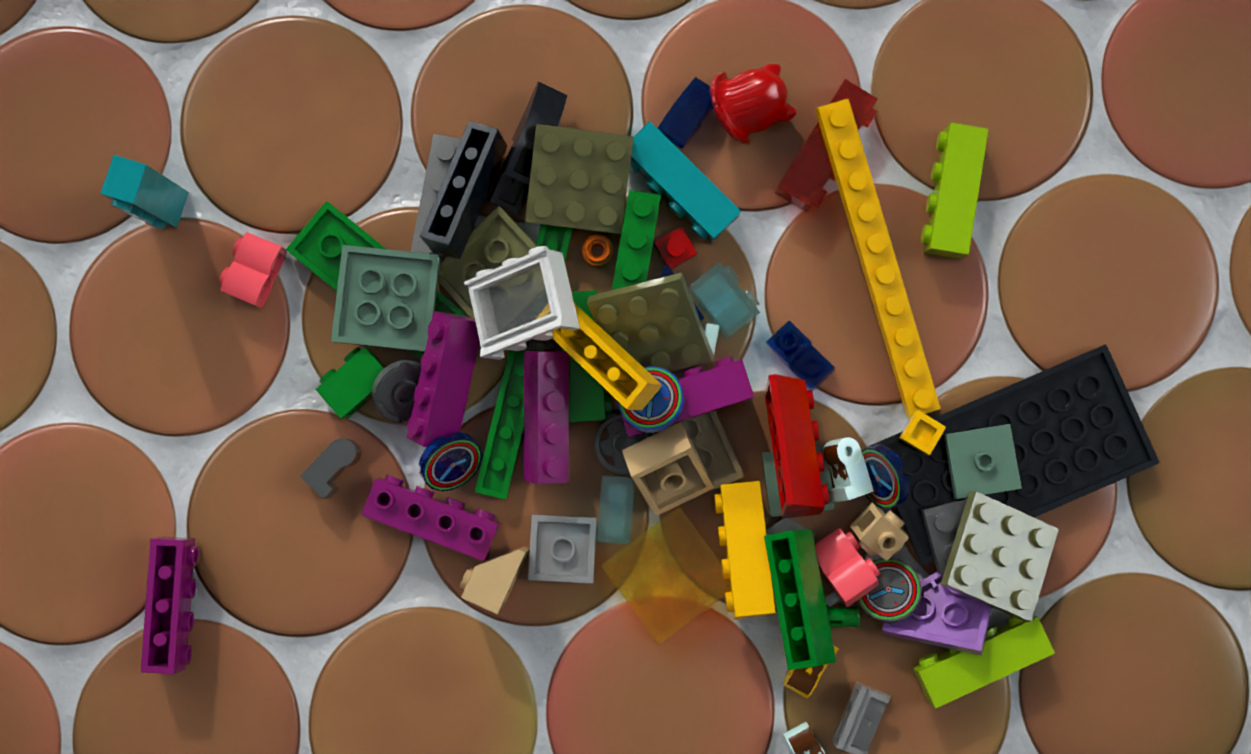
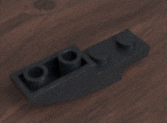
(513, 180)

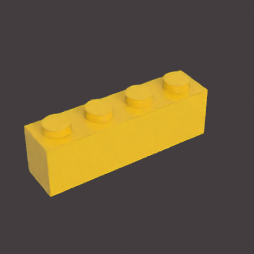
(608, 363)
(746, 550)

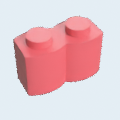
(253, 269)
(845, 568)

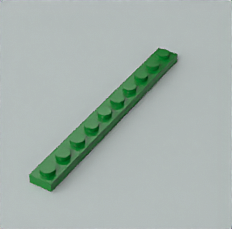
(508, 417)

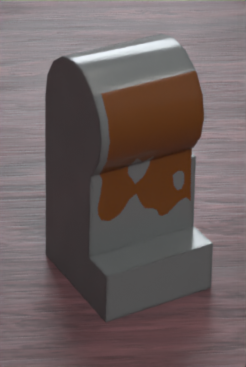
(330, 465)

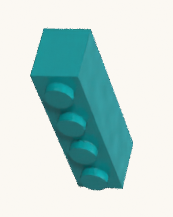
(682, 184)
(144, 193)

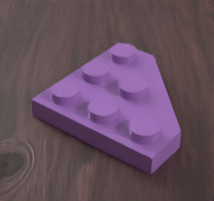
(944, 619)

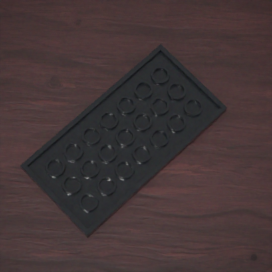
(1069, 435)

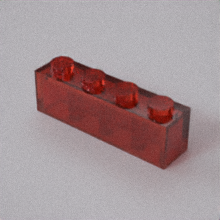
(812, 166)

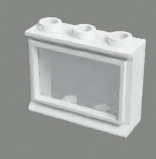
(522, 302)

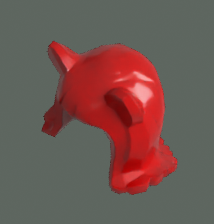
(750, 101)

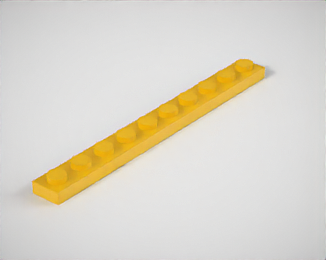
(877, 257)

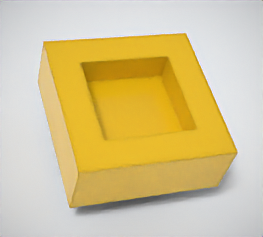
(922, 432)

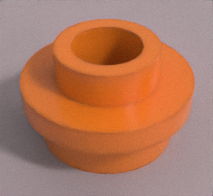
(597, 240)

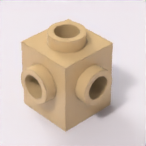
(879, 532)

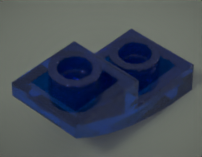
(687, 113)
(800, 356)

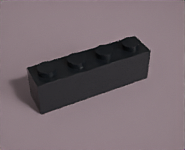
(464, 190)

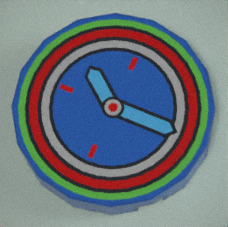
(662, 408)

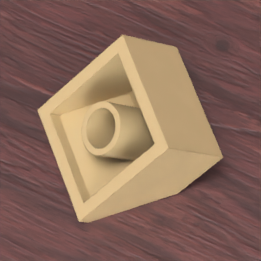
(667, 469)
(493, 580)

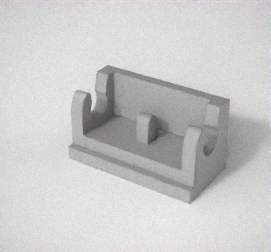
(860, 719)

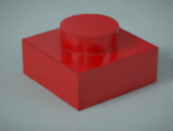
(675, 248)

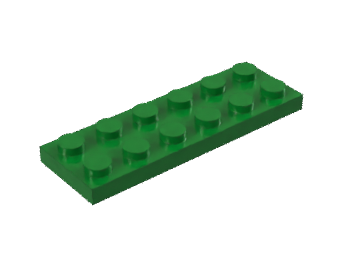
(321, 244)

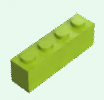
(955, 190)
(1004, 652)

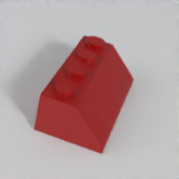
(794, 447)

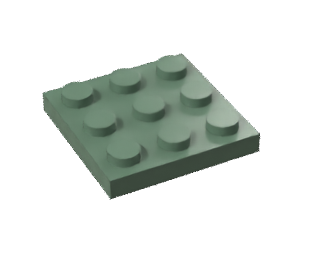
(385, 298)

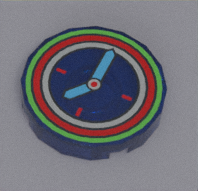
(450, 461)
(886, 477)

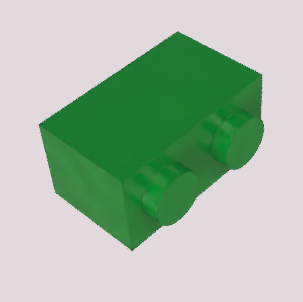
(352, 383)

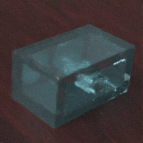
(724, 299)
(615, 510)

